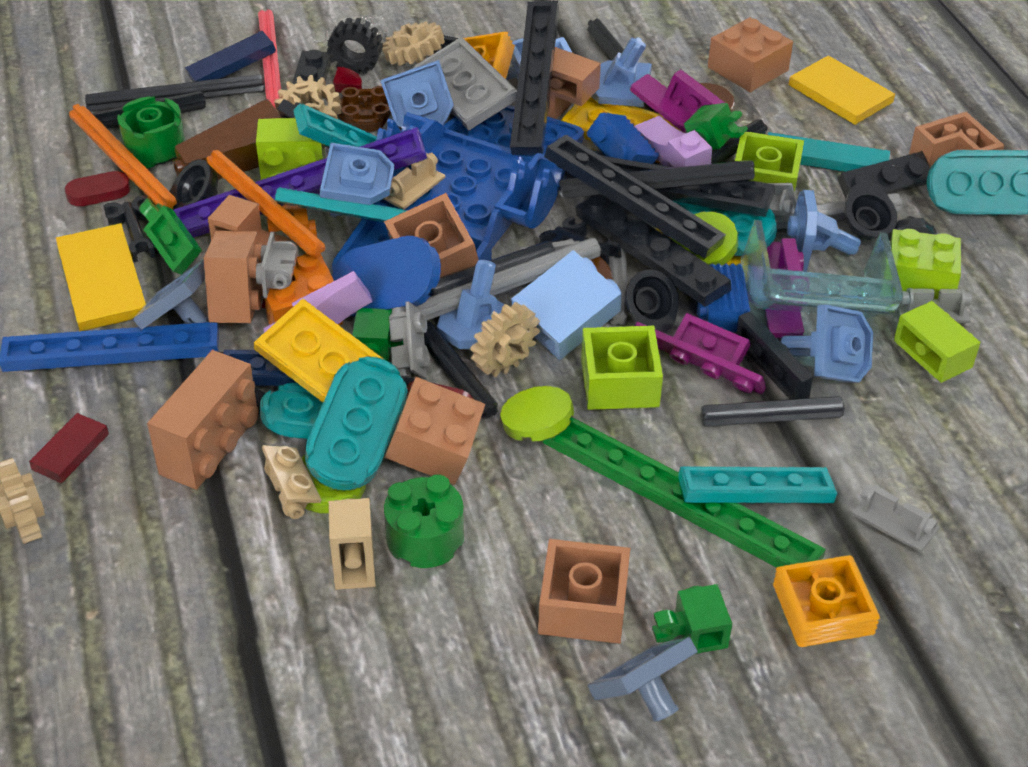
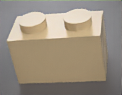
(351, 543)

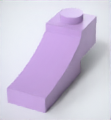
(674, 146)
(338, 298)

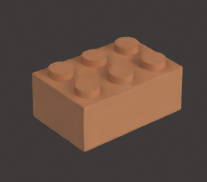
(203, 419)

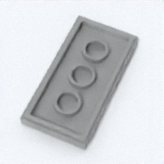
(472, 82)

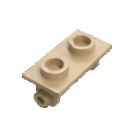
(414, 182)
(291, 478)

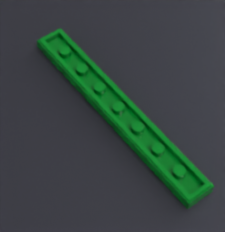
(661, 485)

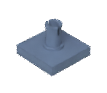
(177, 297)
(644, 674)

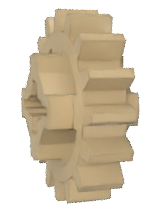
(413, 43)
(311, 94)
(505, 339)
(19, 502)

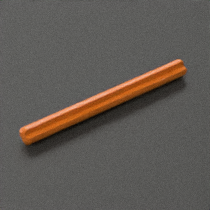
(122, 156)
(267, 205)

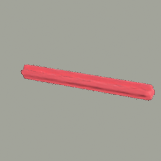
(270, 63)

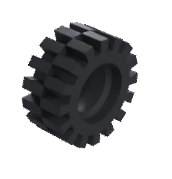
(361, 34)

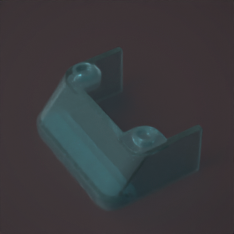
(802, 291)

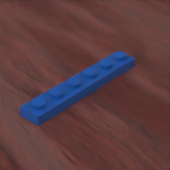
(108, 346)

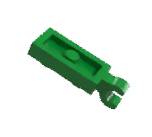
(169, 236)

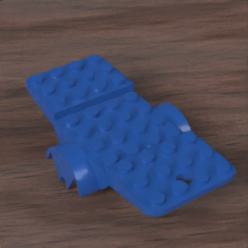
(481, 179)

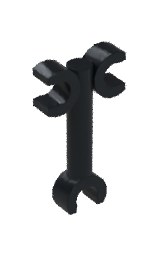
(130, 213)
(578, 233)

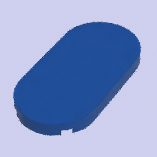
(393, 271)

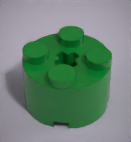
(151, 129)
(424, 521)

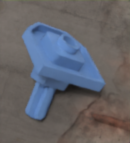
(620, 74)
(419, 92)
(356, 175)
(816, 230)
(474, 307)
(839, 344)

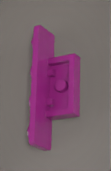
(677, 101)
(785, 256)
(713, 350)

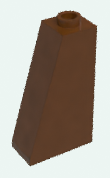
(232, 137)

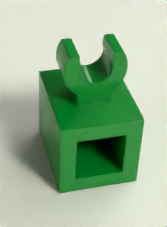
(715, 124)
(373, 330)
(697, 614)

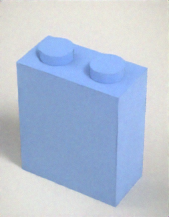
(568, 300)

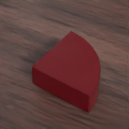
(346, 78)

